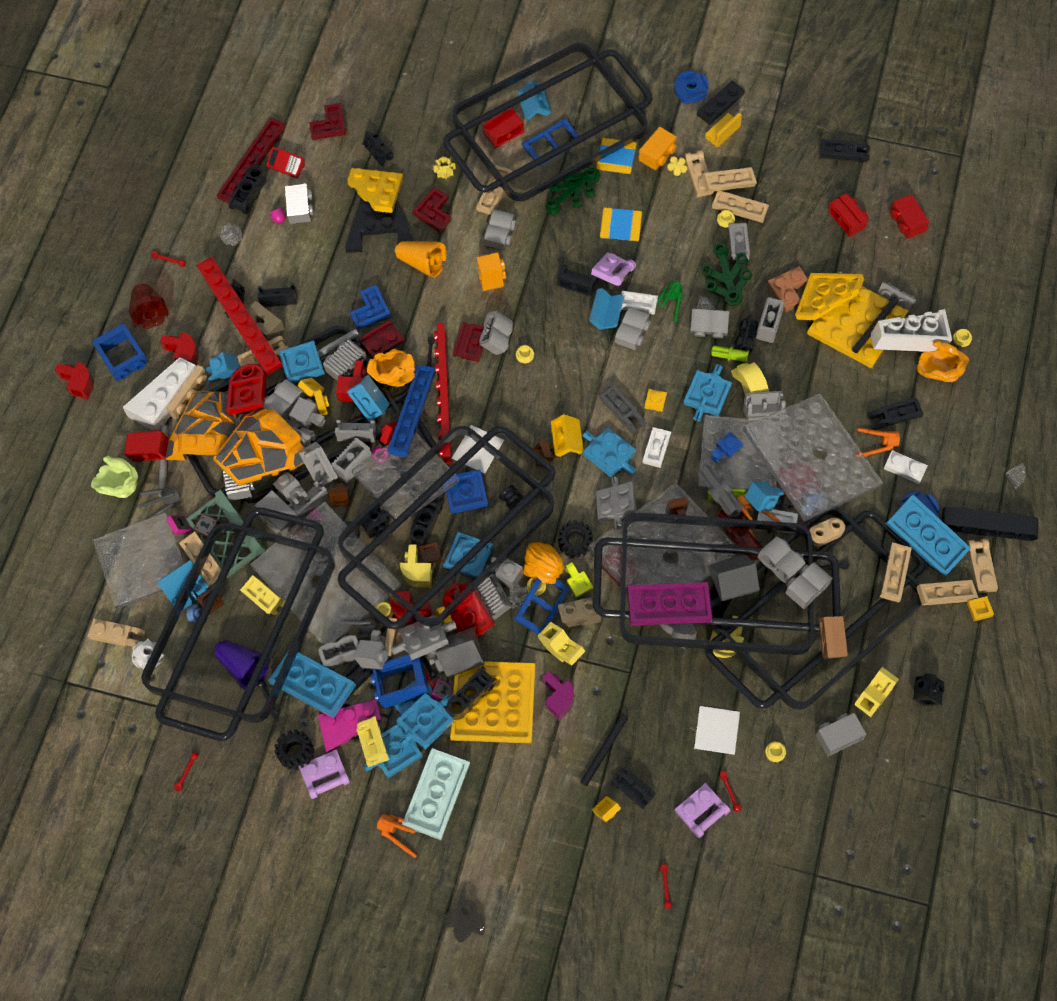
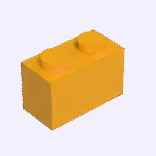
(658, 148)
(491, 271)

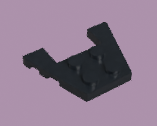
(375, 222)

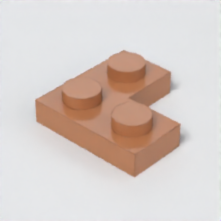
(785, 285)

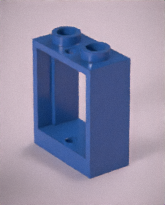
(114, 338)
(396, 666)

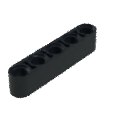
(991, 523)

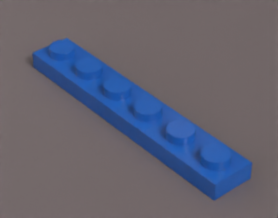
(411, 411)

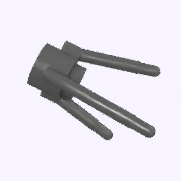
(168, 495)
(366, 626)

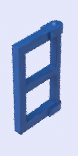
(526, 144)
(553, 610)

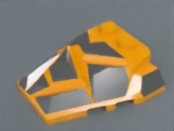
(202, 426)
(260, 447)

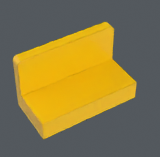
(723, 129)
(566, 435)

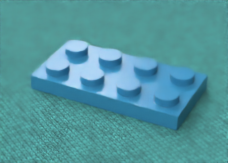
(928, 535)
(315, 685)

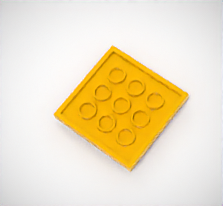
(849, 321)
(502, 713)

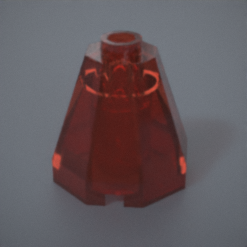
(147, 307)

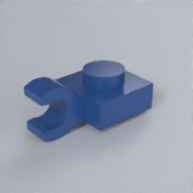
(728, 446)

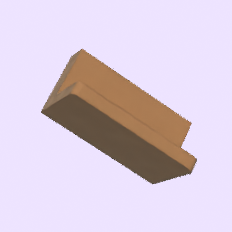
(832, 637)

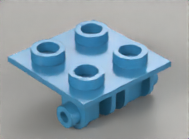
(174, 582)

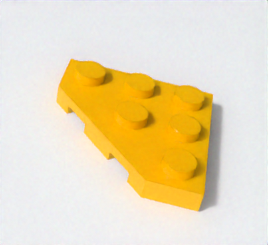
(376, 187)
(827, 292)

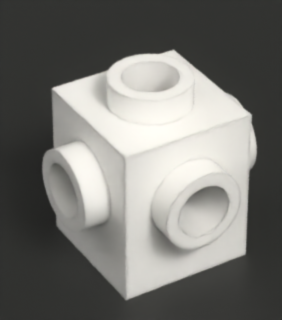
(142, 652)

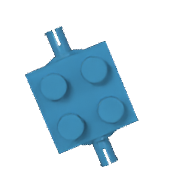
(707, 393)
(609, 452)
(424, 721)
(398, 757)

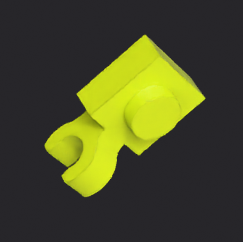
(578, 582)

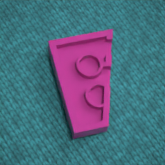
(344, 725)

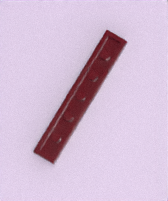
(254, 156)

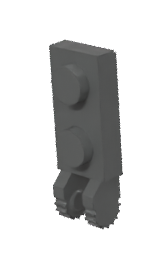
(621, 408)

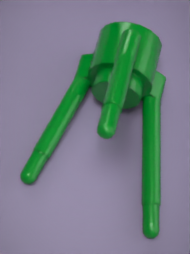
(671, 292)

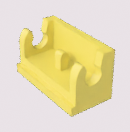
(262, 595)
(372, 742)

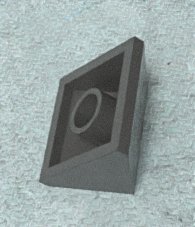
(734, 577)
(461, 653)

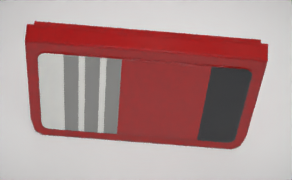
(285, 162)

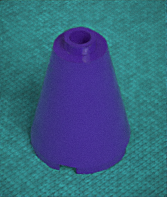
(239, 661)

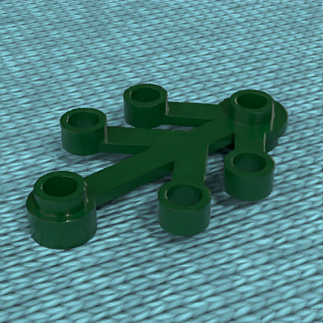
(589, 177)
(727, 276)

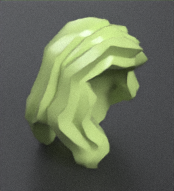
(117, 479)

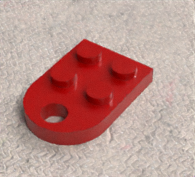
(248, 391)
(470, 612)

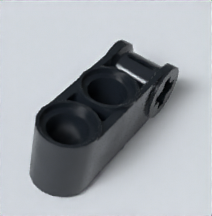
(248, 189)
(419, 527)
(481, 684)

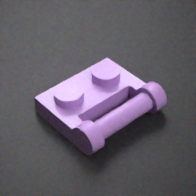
(609, 265)
(322, 768)
(697, 805)

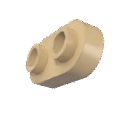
(827, 531)

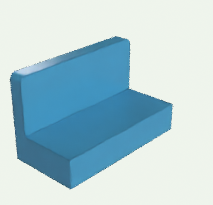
(536, 103)
(606, 310)
(368, 398)

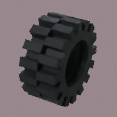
(572, 528)
(299, 758)

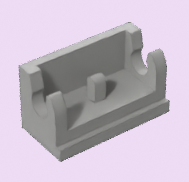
(762, 404)
(363, 431)
(317, 464)
(315, 498)

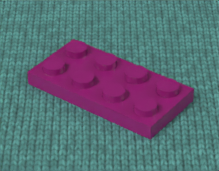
(669, 603)

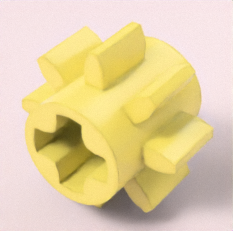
(444, 167)

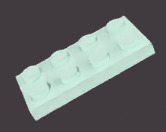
(436, 794)

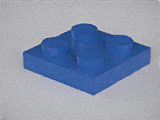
(467, 493)

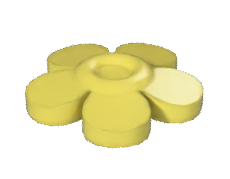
(677, 165)

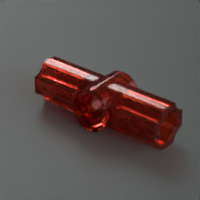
(746, 541)

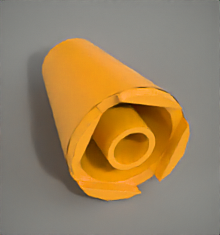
(422, 255)

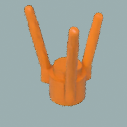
(889, 438)
(747, 508)
(390, 824)

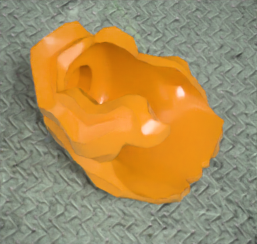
(943, 364)
(392, 368)
(543, 562)

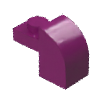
(562, 698)

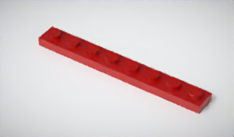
(239, 315)
(442, 386)

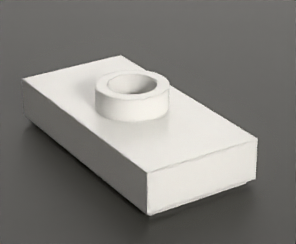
(639, 301)

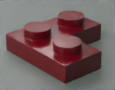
(332, 126)
(429, 210)

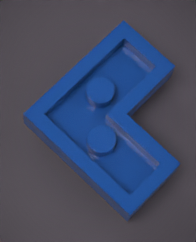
(373, 311)

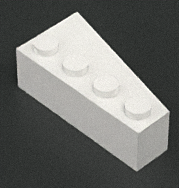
(912, 333)
(151, 403)

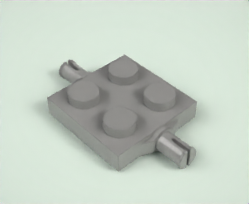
(616, 503)
(422, 639)

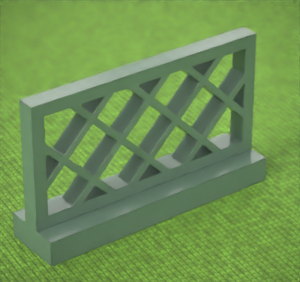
(235, 518)

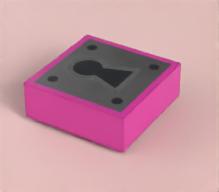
(179, 524)
(441, 689)

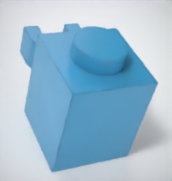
(222, 366)
(763, 496)

